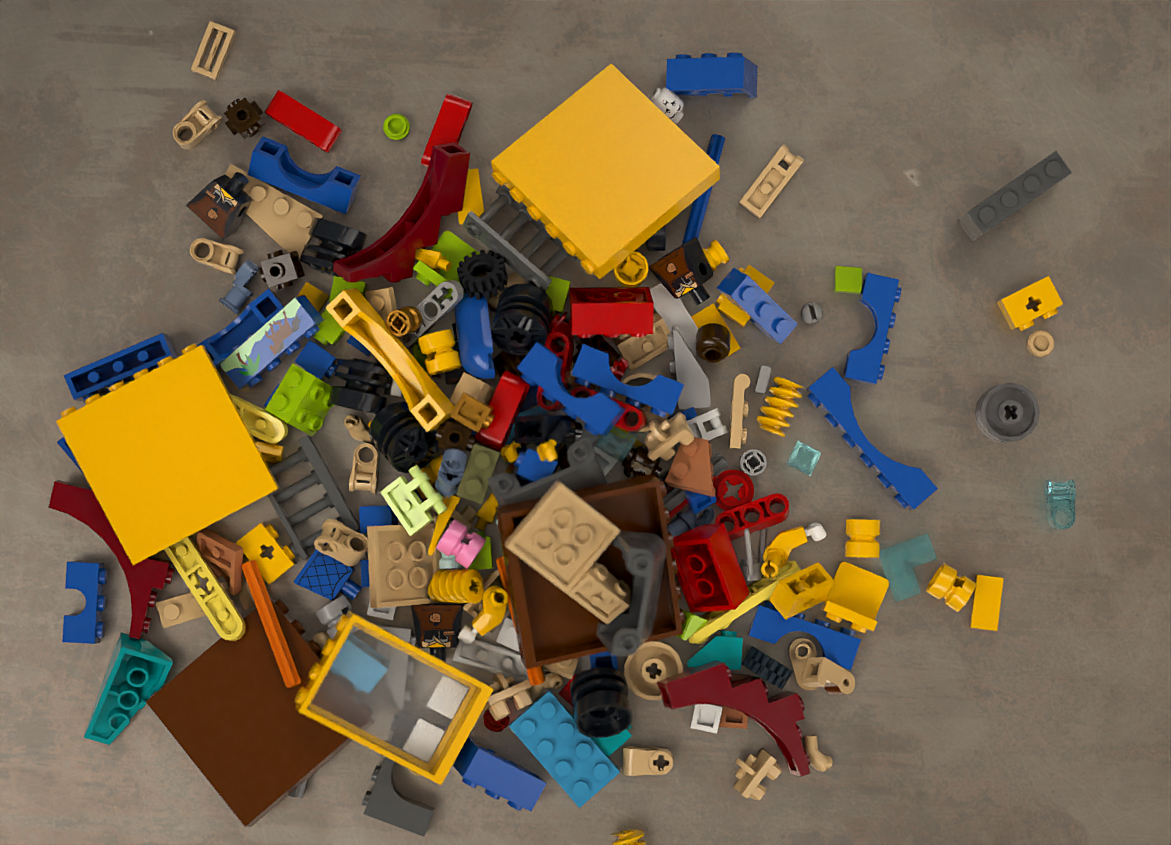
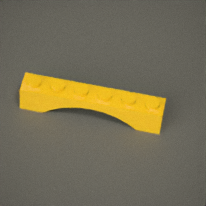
(419, 390)

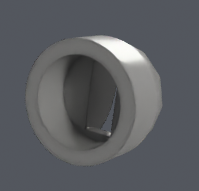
(806, 314)

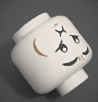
(668, 103)

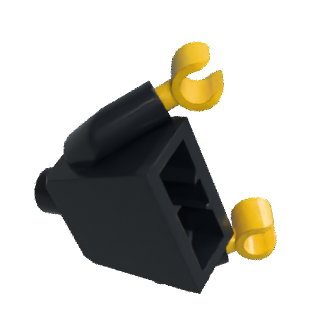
(543, 430)

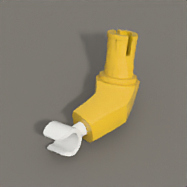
(779, 549)
(494, 606)

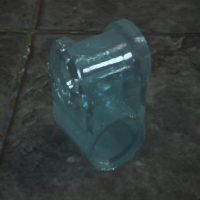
(1060, 502)

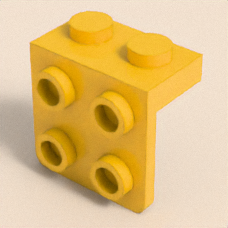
(855, 597)

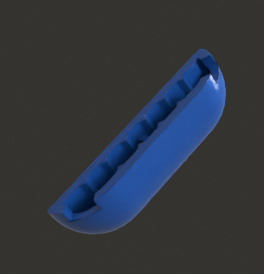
(474, 336)

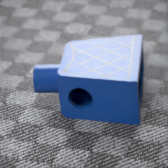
(327, 577)

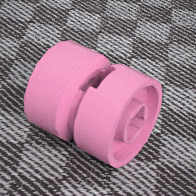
(461, 544)

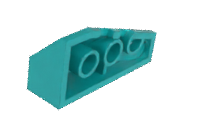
(129, 681)

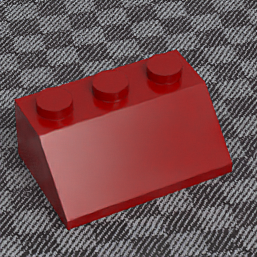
(611, 311)
(709, 569)

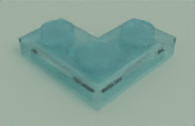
(898, 564)

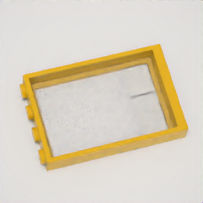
(393, 697)

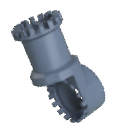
(238, 293)
(451, 468)
(689, 520)

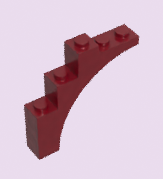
(419, 226)
(141, 577)
(775, 714)

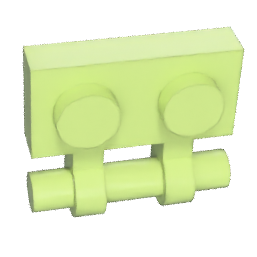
(407, 504)

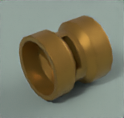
(404, 320)

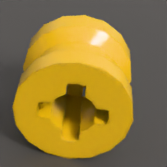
(715, 255)

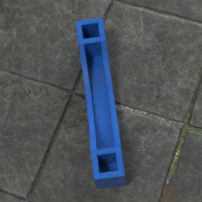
(834, 397)

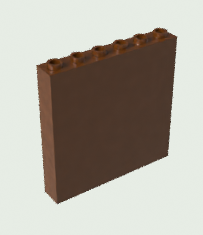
(552, 623)
(243, 720)

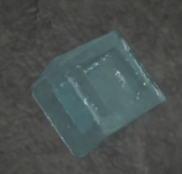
(803, 458)

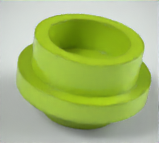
(396, 127)

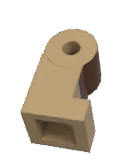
(825, 673)

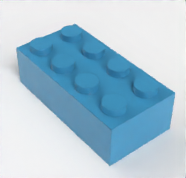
(562, 750)

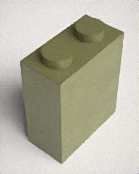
(478, 470)

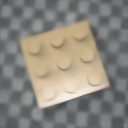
(562, 537)
(400, 565)

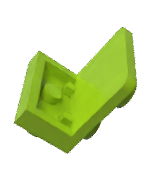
(455, 251)
(301, 400)

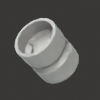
(332, 612)

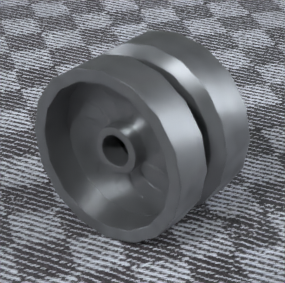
(1022, 408)

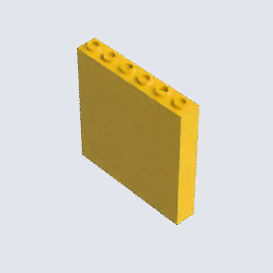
(605, 171)
(167, 453)

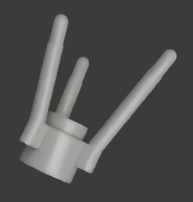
(750, 567)

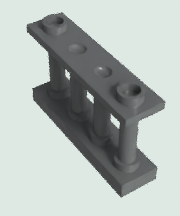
(518, 261)
(320, 475)

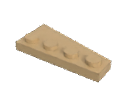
(278, 214)

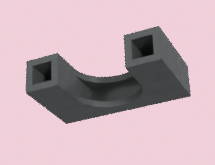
(1014, 196)
(391, 806)

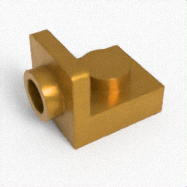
(473, 413)

